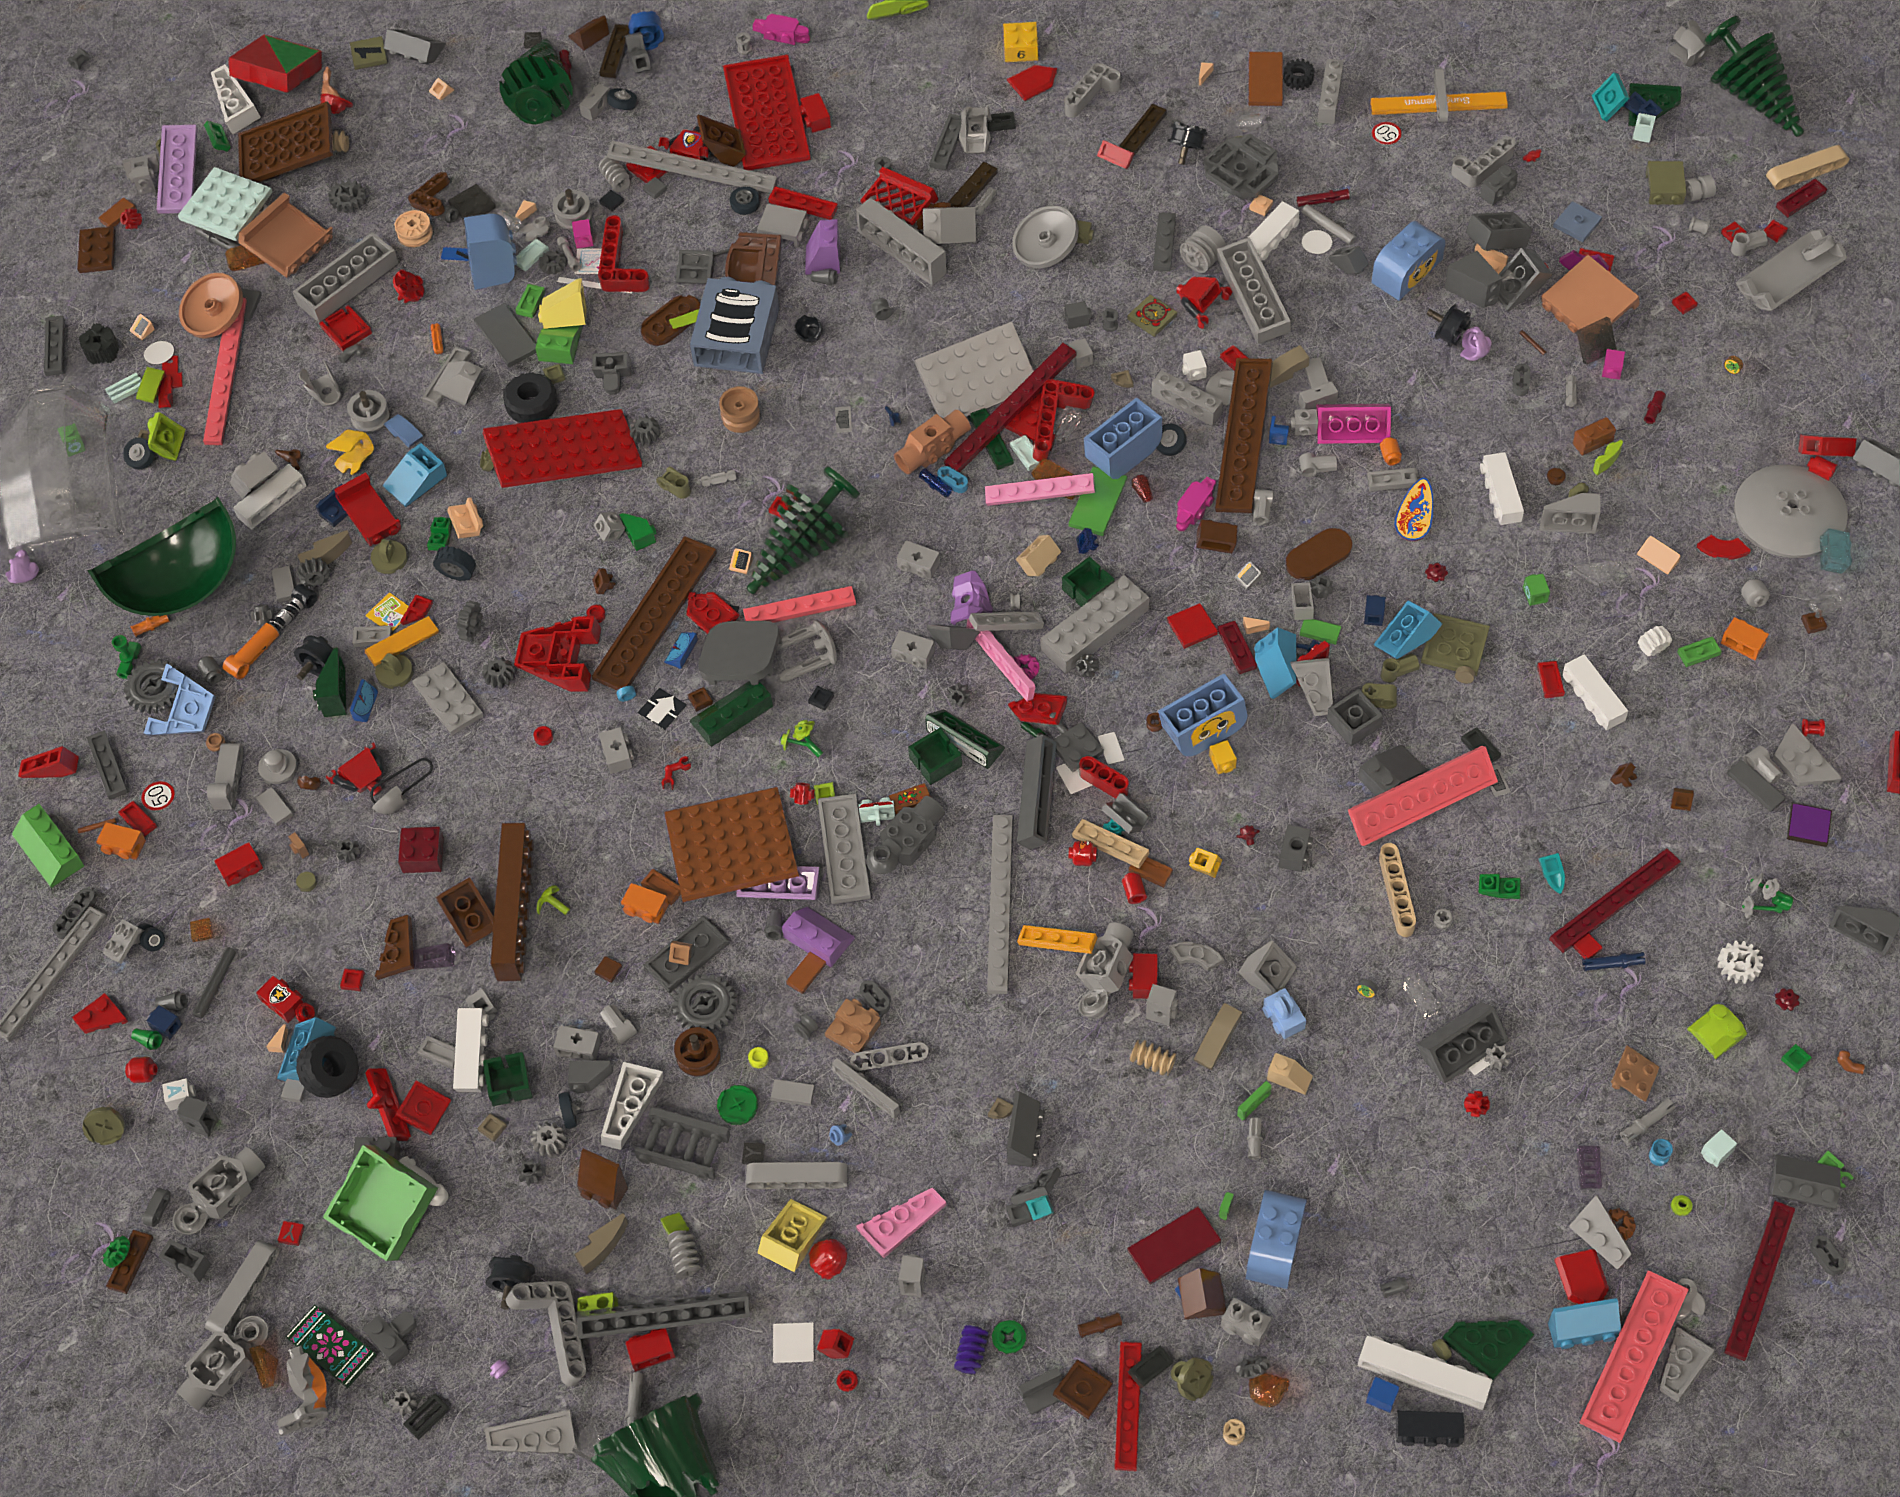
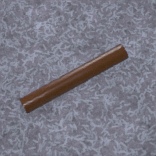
(1532, 342)

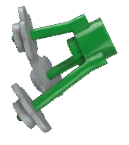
(1770, 889)

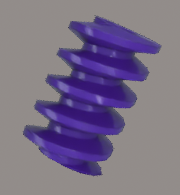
(969, 1349)

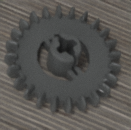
(158, 694)
(708, 1016)

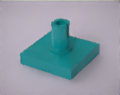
(1610, 96)

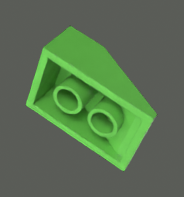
(558, 344)

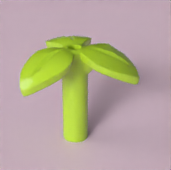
(547, 897)

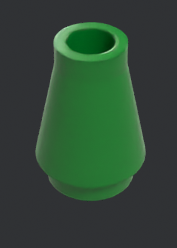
(147, 1038)

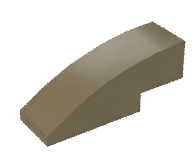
(1287, 364)
(328, 548)
(1218, 1036)
(602, 1243)

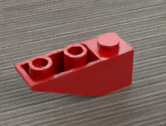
(1827, 445)

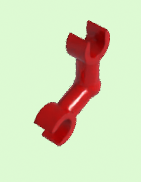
(673, 767)

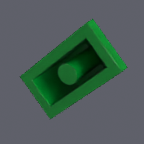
(638, 531)

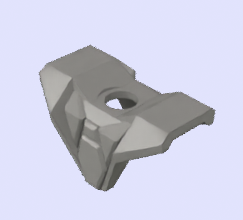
(972, 141)

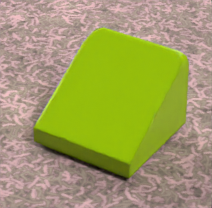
(824, 791)
(674, 1223)

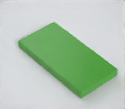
(1096, 508)

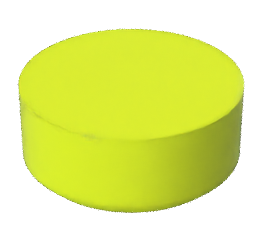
(758, 1057)

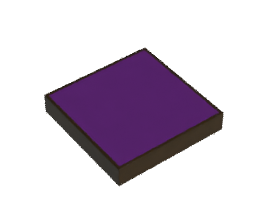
(1809, 824)

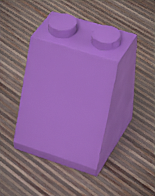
(823, 247)

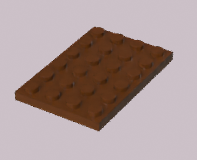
(286, 143)

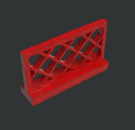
(905, 186)

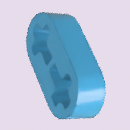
(953, 478)

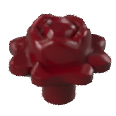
(1436, 572)
(1248, 833)
(1787, 999)

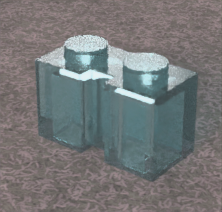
(1836, 551)

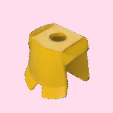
(354, 451)

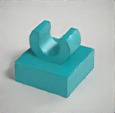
(1040, 1207)

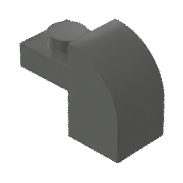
(637, 53)

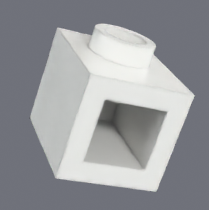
(1194, 365)

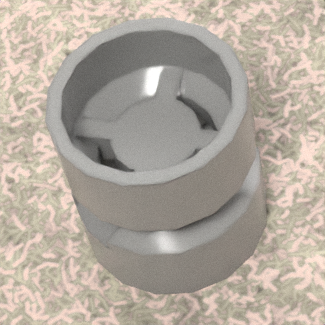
(1703, 187)

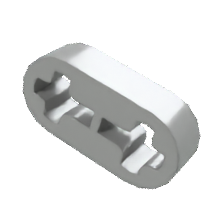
(1818, 247)

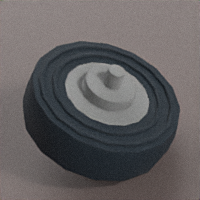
(622, 99)
(1172, 440)
(138, 454)
(567, 1110)

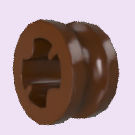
(1153, 727)

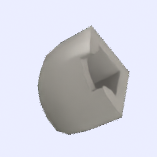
(390, 802)

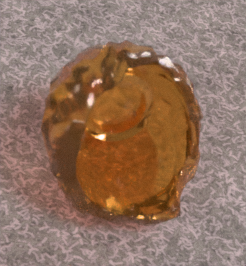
(1268, 1389)

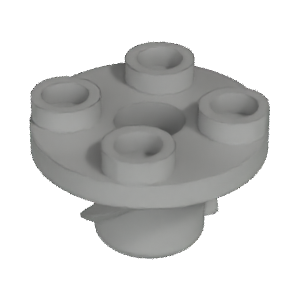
(277, 766)

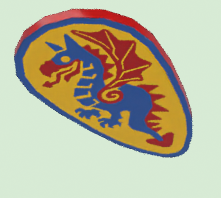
(1415, 512)

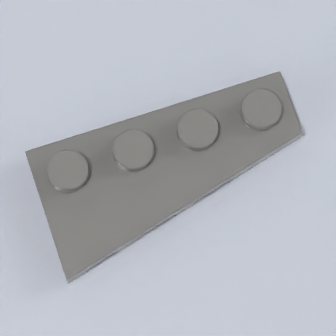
(535, 1435)

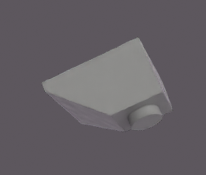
(458, 381)
(1268, 968)

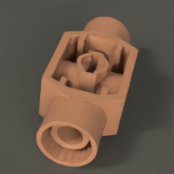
(931, 441)

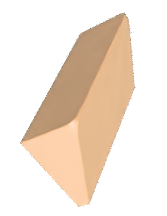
(1659, 555)

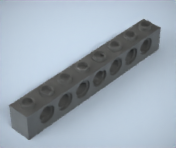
(663, 1314)

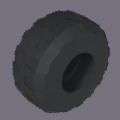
(528, 386)
(312, 1073)

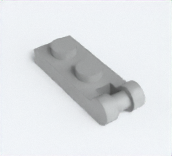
(1391, 479)

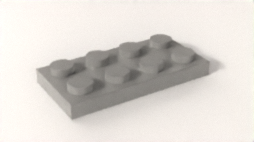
(447, 698)

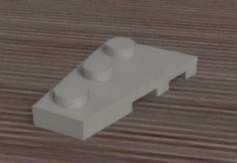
(1316, 683)
(1600, 1232)
(1685, 1363)

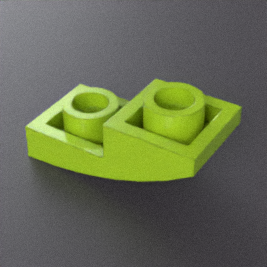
(150, 385)
(1611, 454)

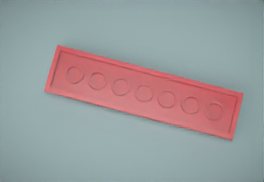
(1422, 795)
(1634, 1356)

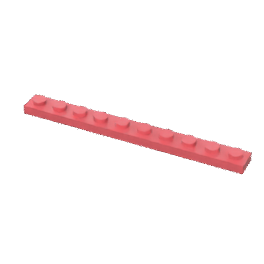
(223, 381)

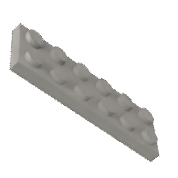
(843, 849)

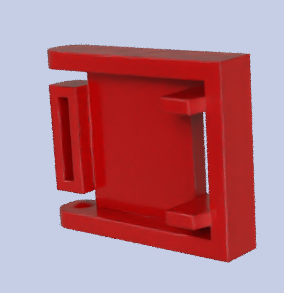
(345, 328)

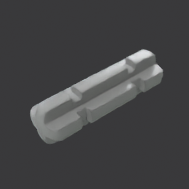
(985, 201)
(1571, 391)
(717, 478)

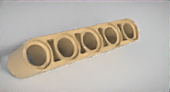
(1807, 167)
(1397, 898)

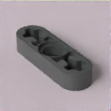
(74, 905)

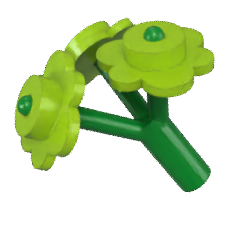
(801, 731)

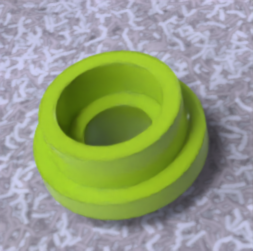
(1681, 1211)

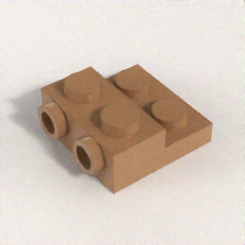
(853, 1026)

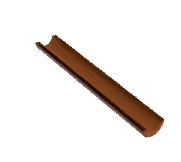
(96, 825)

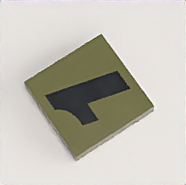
(368, 52)

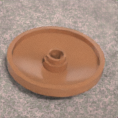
(210, 305)

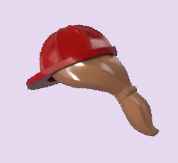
(332, 96)

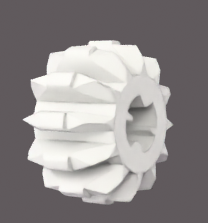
(1654, 640)

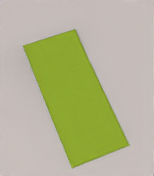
(685, 319)

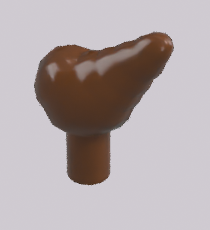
(291, 456)

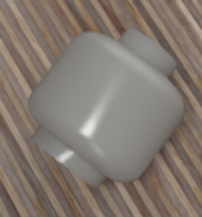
(1755, 593)

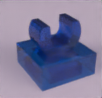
(1085, 541)

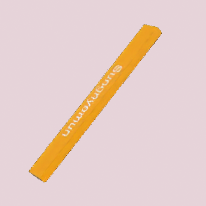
(1427, 103)

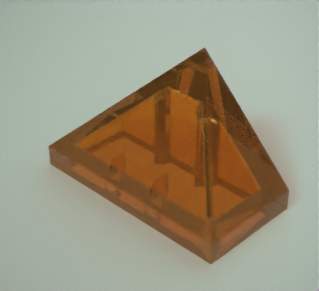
(265, 1365)

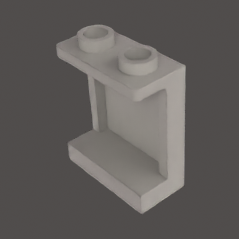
(785, 222)

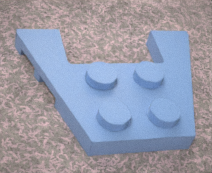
(189, 710)

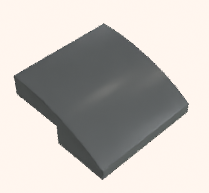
(694, 266)

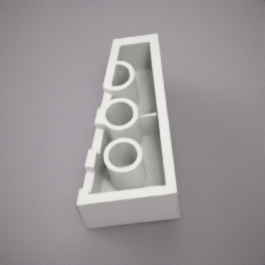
(234, 102)
(630, 1099)

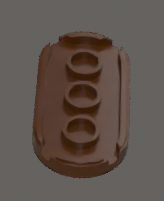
(657, 329)
(1318, 554)

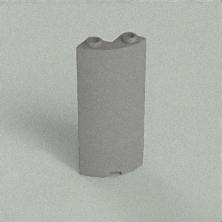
(1788, 272)

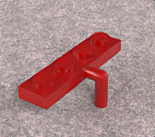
(386, 1102)

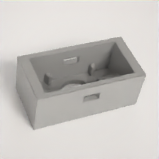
(592, 106)
(1327, 395)
(1302, 594)

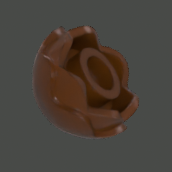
(308, 783)

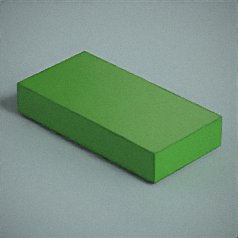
(1320, 631)
(1254, 1100)

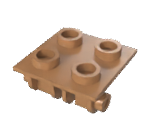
(1635, 1074)

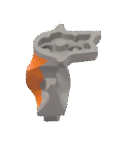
(309, 1385)

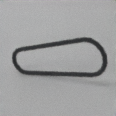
(400, 771)

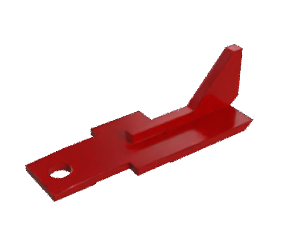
(171, 380)

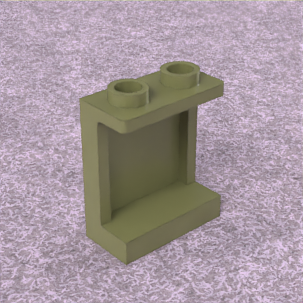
(1666, 182)

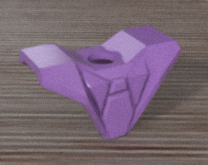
(979, 601)

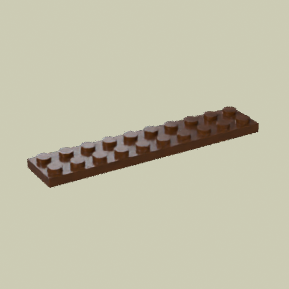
(1244, 435)
(654, 614)

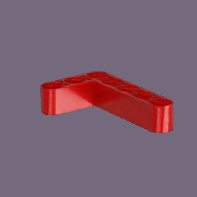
(609, 275)
(1055, 393)

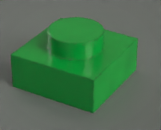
(1796, 1058)

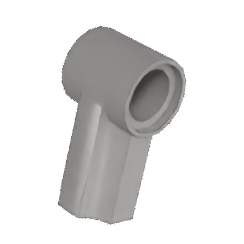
(1744, 242)
(1313, 464)
(1263, 501)
(1760, 761)
(620, 1027)

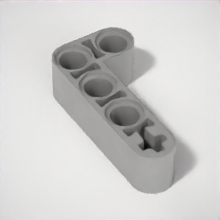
(1097, 77)
(1476, 172)
(224, 790)

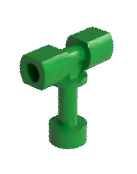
(128, 652)

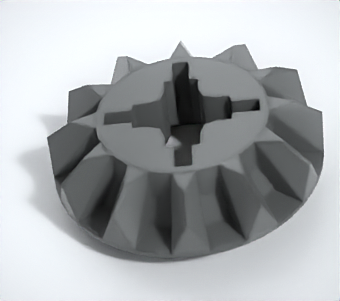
(550, 267)
(1253, 1367)

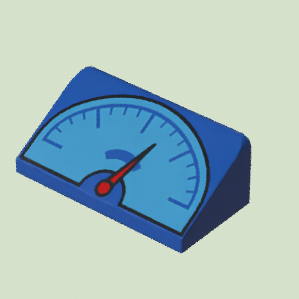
(681, 649)
(363, 701)

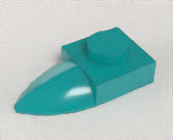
(1553, 871)

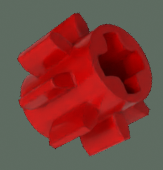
(131, 218)
(802, 793)
(1476, 1103)

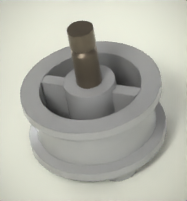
(570, 207)
(368, 411)

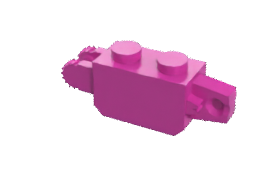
(782, 29)
(1194, 502)

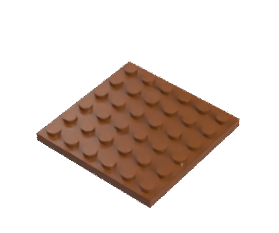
(730, 844)

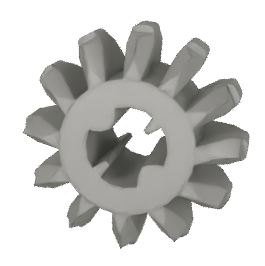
(546, 1133)

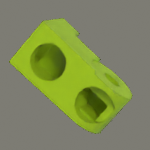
(597, 1301)

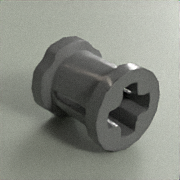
(78, 58)
(1110, 320)

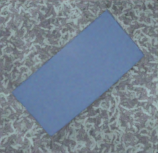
(404, 430)

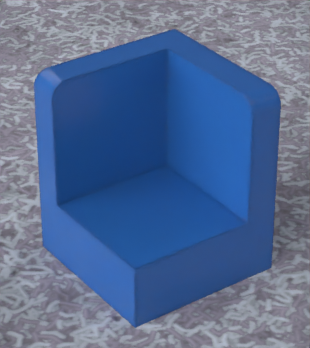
(1278, 433)
(1382, 1394)

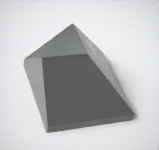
(953, 636)

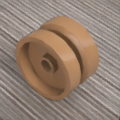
(739, 409)

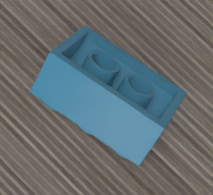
(301, 1036)
(1585, 1323)

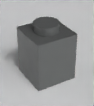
(1077, 314)

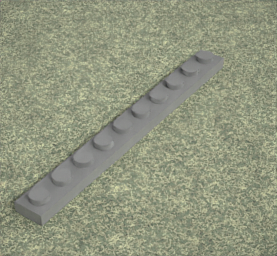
(691, 167)
(1000, 905)

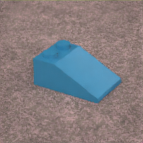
(1407, 630)
(1274, 658)

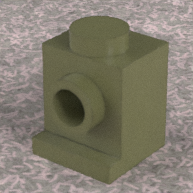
(1085, 232)

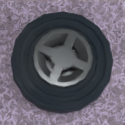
(745, 194)

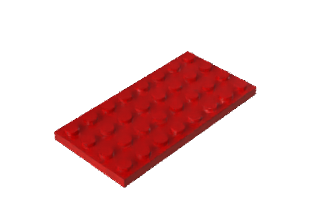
(766, 112)
(561, 448)

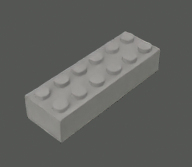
(901, 241)
(345, 277)
(1253, 290)
(1095, 623)

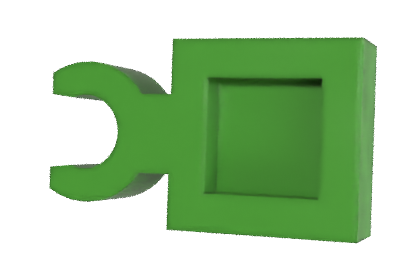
(1830, 1160)

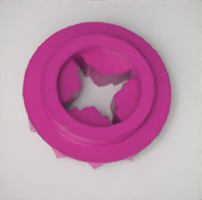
(1032, 662)

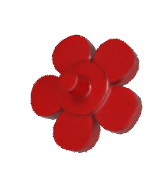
(1532, 155)

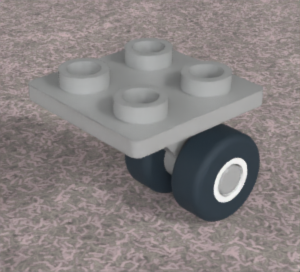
(128, 934)

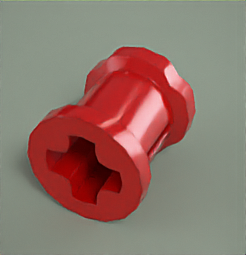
(1813, 727)

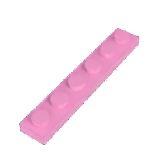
(1040, 489)
(1005, 663)

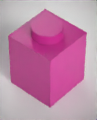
(582, 233)
(1613, 364)

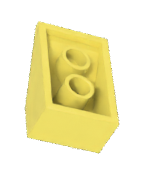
(791, 1235)

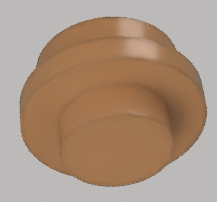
(214, 741)

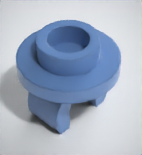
(838, 1136)

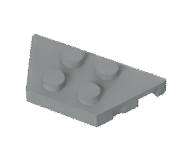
(1803, 761)

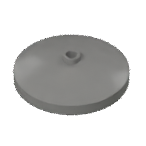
(1045, 237)

